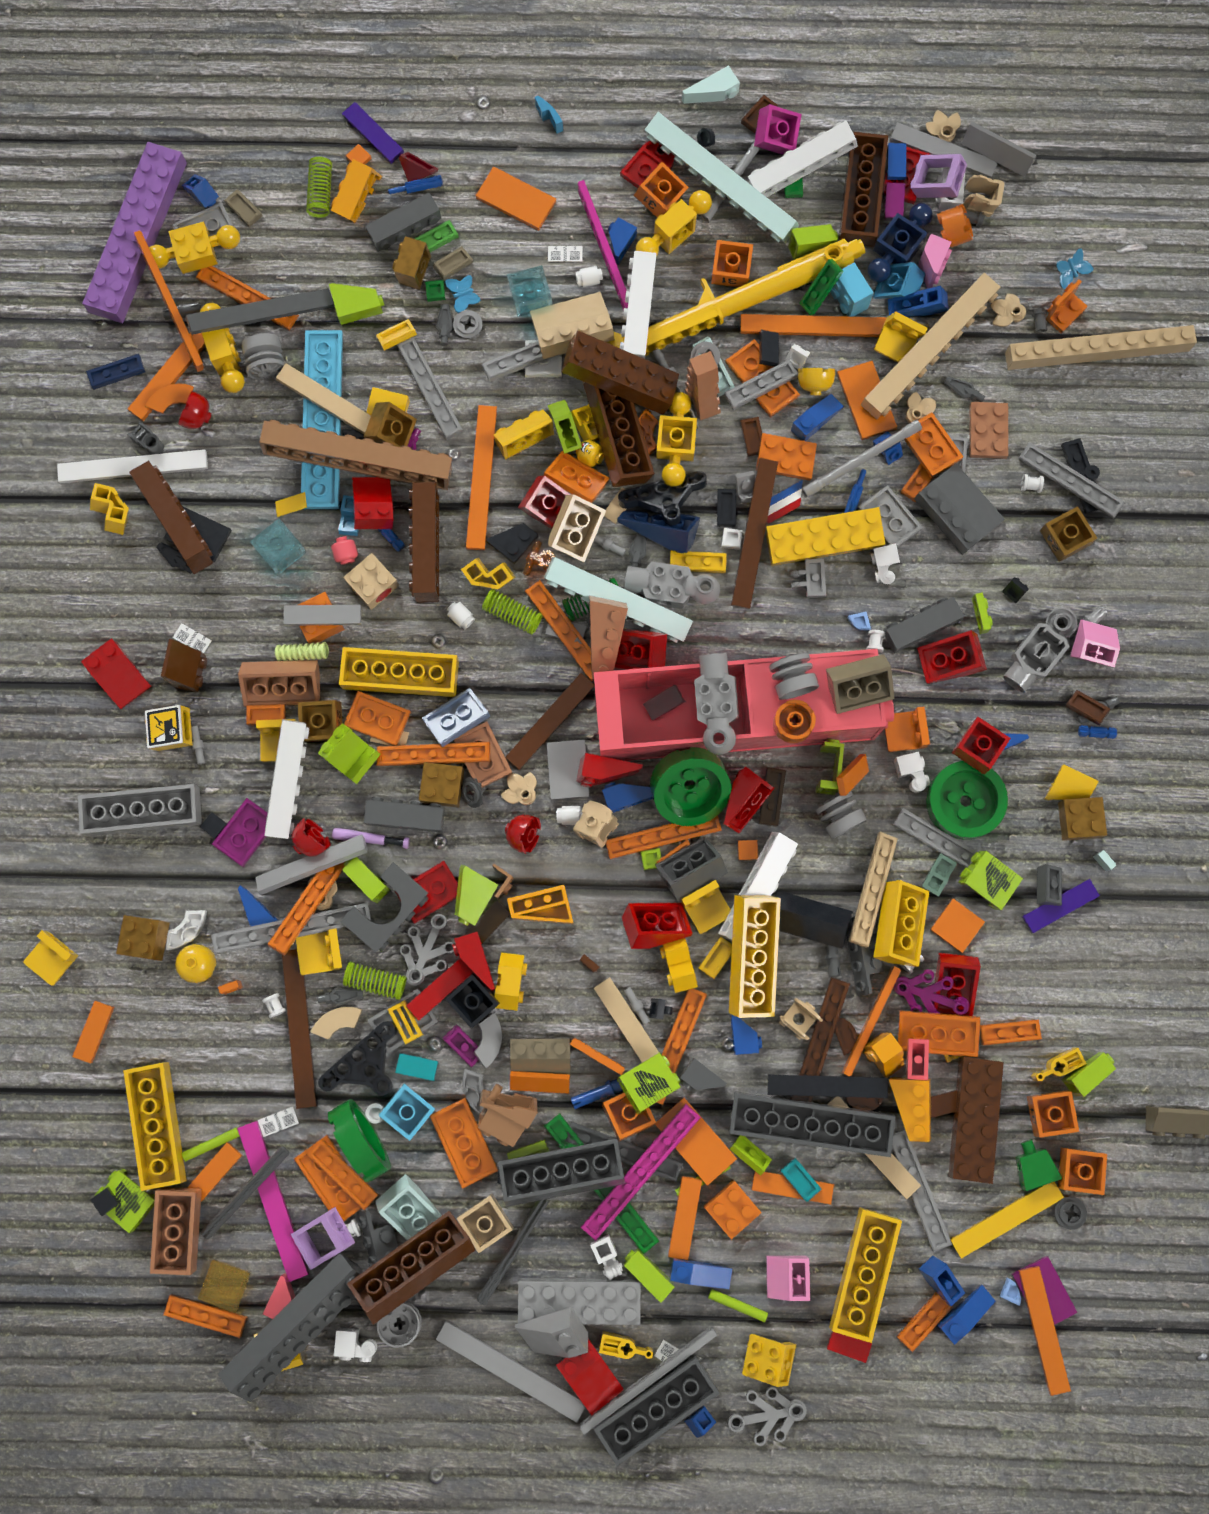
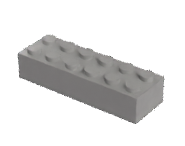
(139, 810)
(590, 1299)

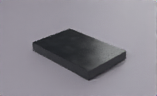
(211, 531)

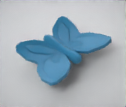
(1071, 268)
(463, 292)

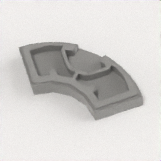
(490, 1040)
(472, 1088)

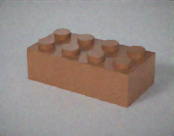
(175, 1231)

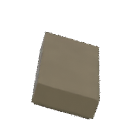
(243, 208)
(452, 263)

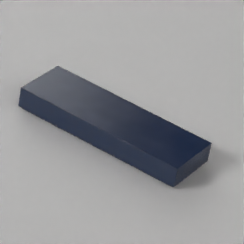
(115, 371)

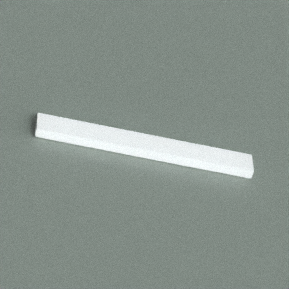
(120, 467)

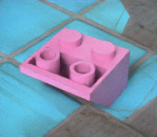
(934, 259)
(1096, 644)
(788, 1278)

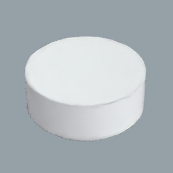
(372, 1113)

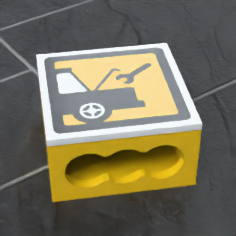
(168, 728)

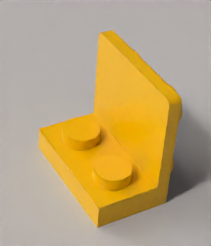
(898, 336)
(269, 738)
(706, 907)
(318, 952)
(50, 958)
(769, 1360)

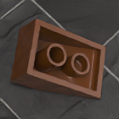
(183, 666)

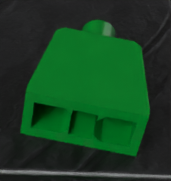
(1035, 1167)

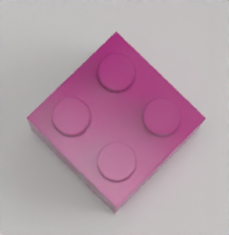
(777, 129)

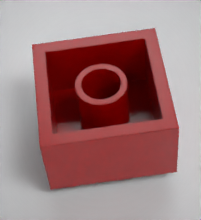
(981, 745)

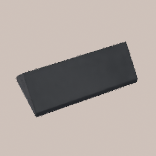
(813, 920)

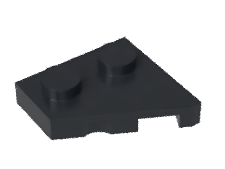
(513, 541)

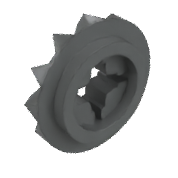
(472, 799)
(1077, 1206)

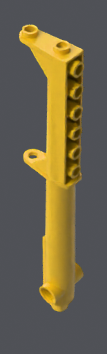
(713, 310)

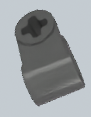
(145, 437)

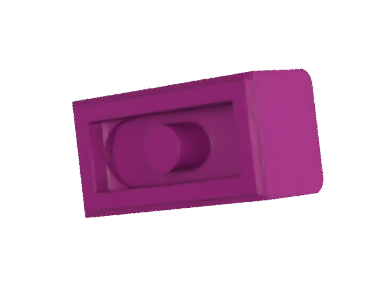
(894, 200)
(462, 1045)

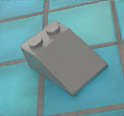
(555, 1334)

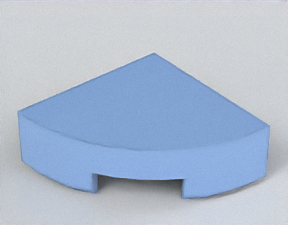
(860, 621)
(1011, 1292)

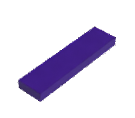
(372, 132)
(1071, 901)

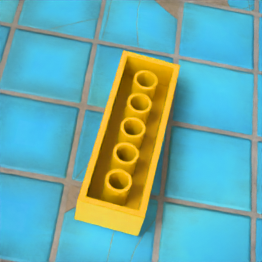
(825, 536)
(399, 672)
(754, 956)
(154, 1126)
(865, 1275)

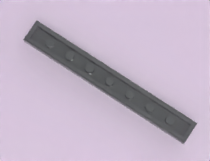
(259, 311)

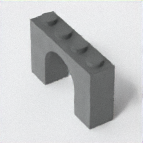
(376, 934)

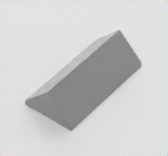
(998, 149)

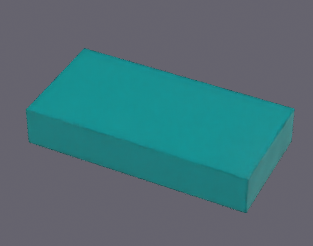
(417, 1067)
(800, 1179)

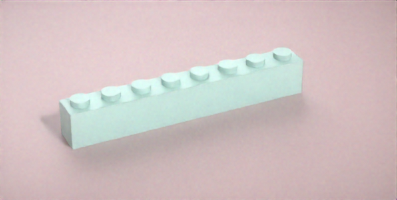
(640, 609)

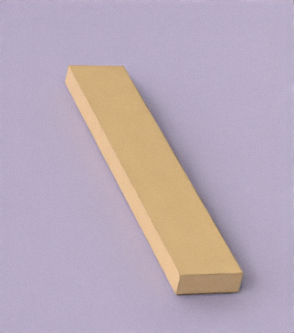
(324, 398)
(873, 890)
(626, 1020)
(889, 1166)

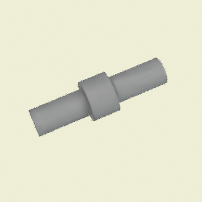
(608, 545)
(197, 745)
(636, 1006)

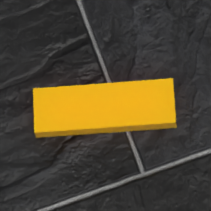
(700, 561)

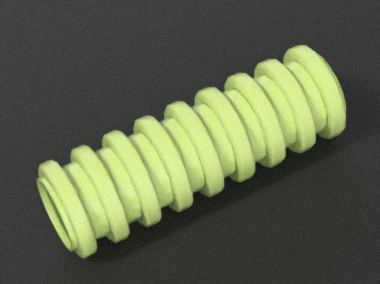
(302, 651)

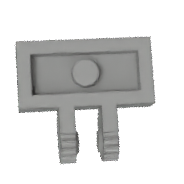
(814, 577)

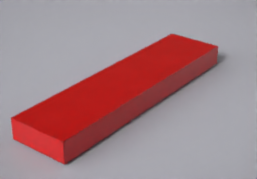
(439, 989)

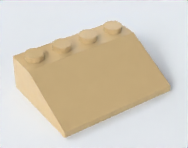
(559, 322)

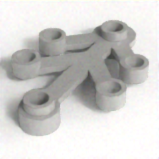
(425, 953)
(770, 1415)

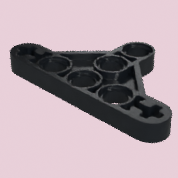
(655, 499)
(371, 1057)

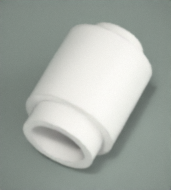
(588, 276)
(460, 615)
(569, 815)

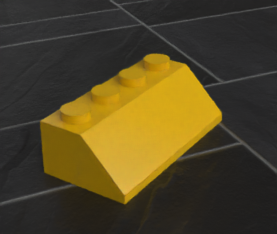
(901, 923)

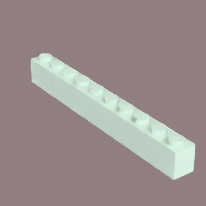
(721, 177)

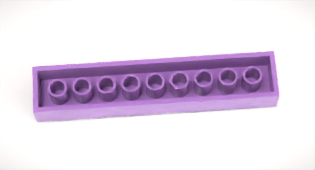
(141, 210)

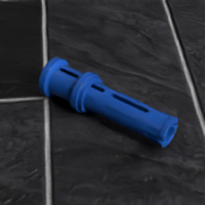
(610, 1089)

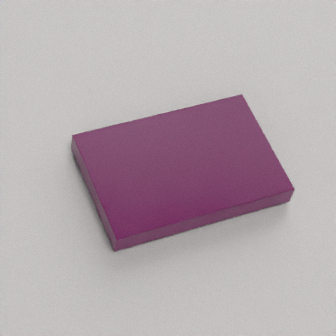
(243, 833)
(1058, 1298)

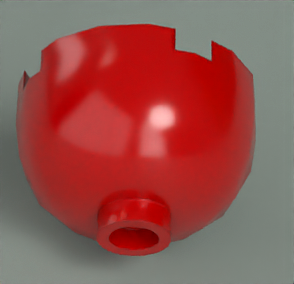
(195, 411)
(522, 833)
(308, 839)

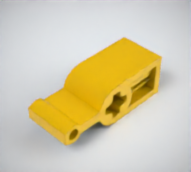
(1068, 1060)
(612, 1343)

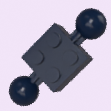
(900, 241)

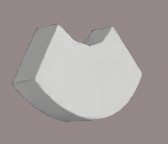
(187, 930)

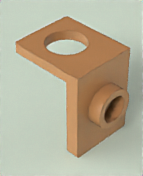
(506, 887)

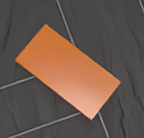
(516, 198)
(746, 366)
(856, 385)
(946, 1032)
(464, 1143)
(700, 1146)
(326, 1188)

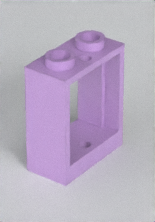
(939, 190)
(340, 1237)

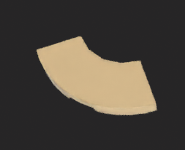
(336, 1019)

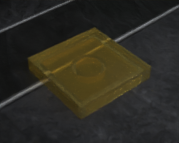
(224, 1285)

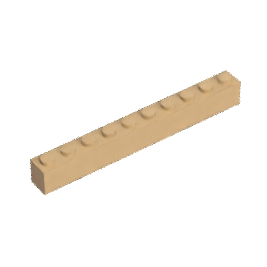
(930, 346)
(1100, 347)

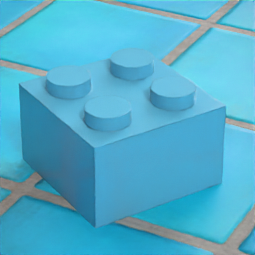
(852, 291)
(406, 1112)

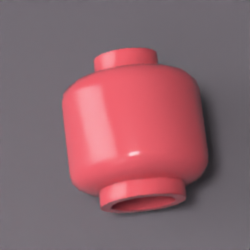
(344, 550)

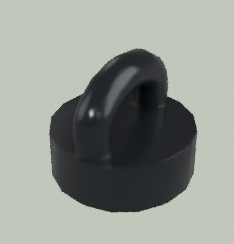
(706, 137)

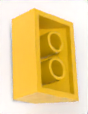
(524, 433)

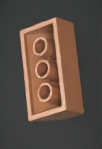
(279, 682)

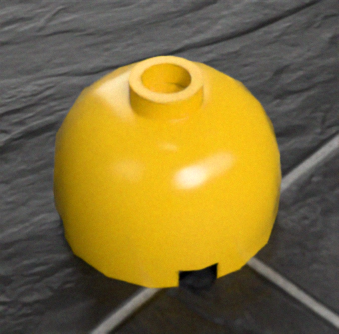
(816, 379)
(195, 963)

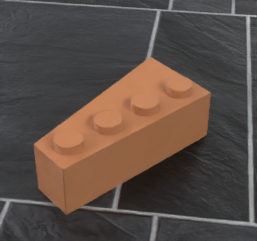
(703, 385)
(606, 629)

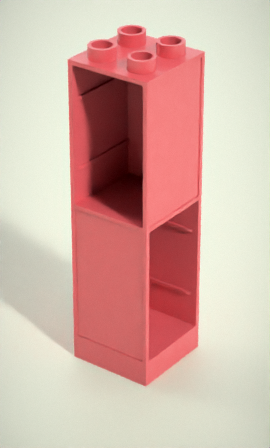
(631, 735)

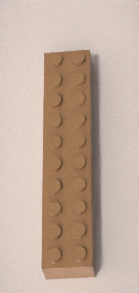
(355, 454)

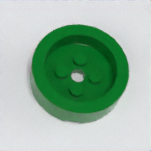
(986, 795)
(692, 803)
(359, 1140)

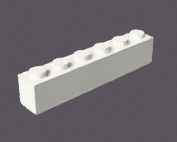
(804, 159)
(638, 303)
(285, 779)
(765, 873)

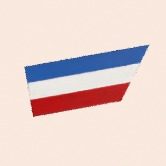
(785, 502)

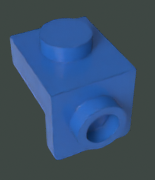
(892, 453)

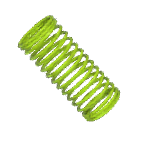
(319, 204)
(490, 601)
(400, 986)

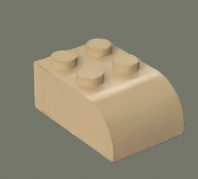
(576, 527)

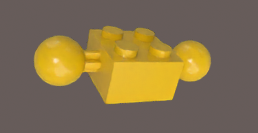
(676, 224)
(194, 246)
(224, 355)
(676, 439)

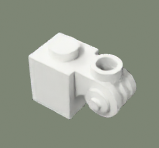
(885, 557)
(912, 766)
(605, 1253)
(348, 1346)

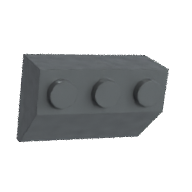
(691, 868)

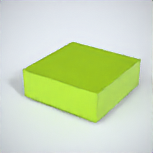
(650, 857)

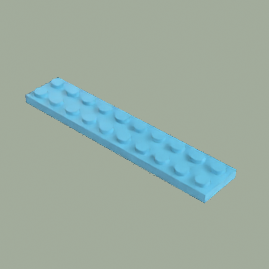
(324, 366)

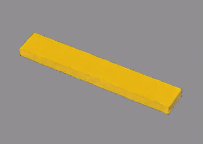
(1006, 1219)

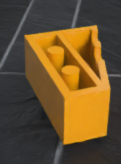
(354, 190)
(542, 906)
(885, 1053)
(914, 1105)

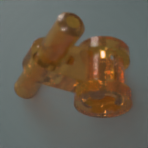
(542, 559)

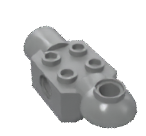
(670, 585)
(1041, 650)
(716, 701)

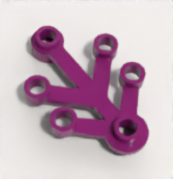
(927, 993)

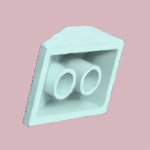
(407, 1208)

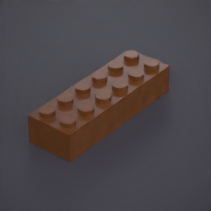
(863, 189)
(620, 372)
(620, 437)
(172, 516)
(425, 542)
(976, 1120)
(411, 1267)

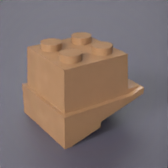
(505, 1115)

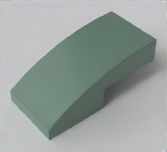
(939, 874)

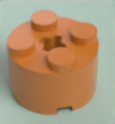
(955, 225)
(802, 713)

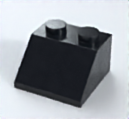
(472, 1001)

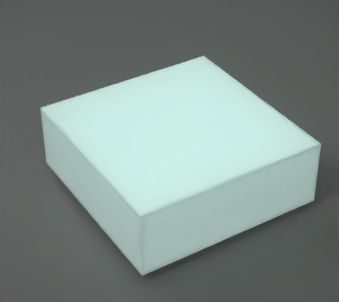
(1104, 860)

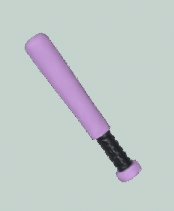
(345, 834)

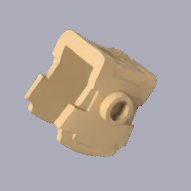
(978, 202)
(595, 823)
(809, 1014)

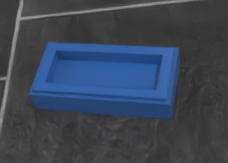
(896, 161)

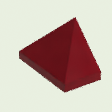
(415, 167)

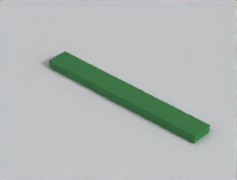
(628, 1217)

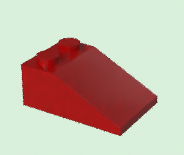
(543, 501)
(372, 503)
(641, 649)
(952, 657)
(116, 673)
(600, 769)
(746, 797)
(655, 924)
(472, 953)
(965, 974)
(590, 1379)

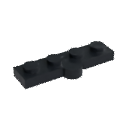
(1078, 461)

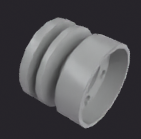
(263, 356)
(793, 676)
(841, 815)
(392, 1334)

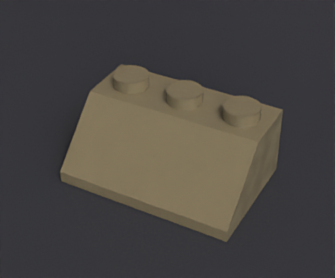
(860, 683)
(541, 1055)
(1177, 1121)

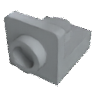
(745, 485)

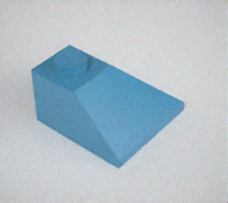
(903, 280)

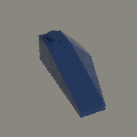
(676, 537)

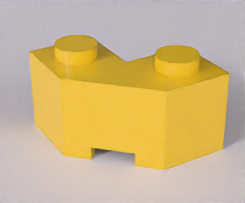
(106, 501)
(480, 576)
(679, 964)
(508, 987)

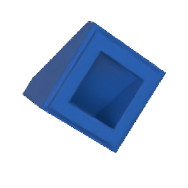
(700, 1422)

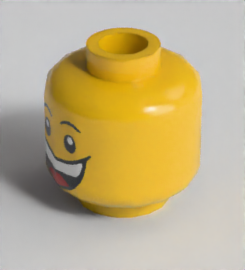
(590, 453)

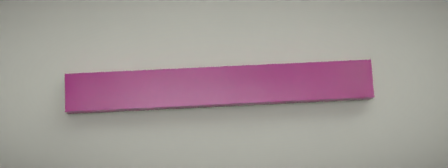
(602, 242)
(640, 1172)
(273, 1203)

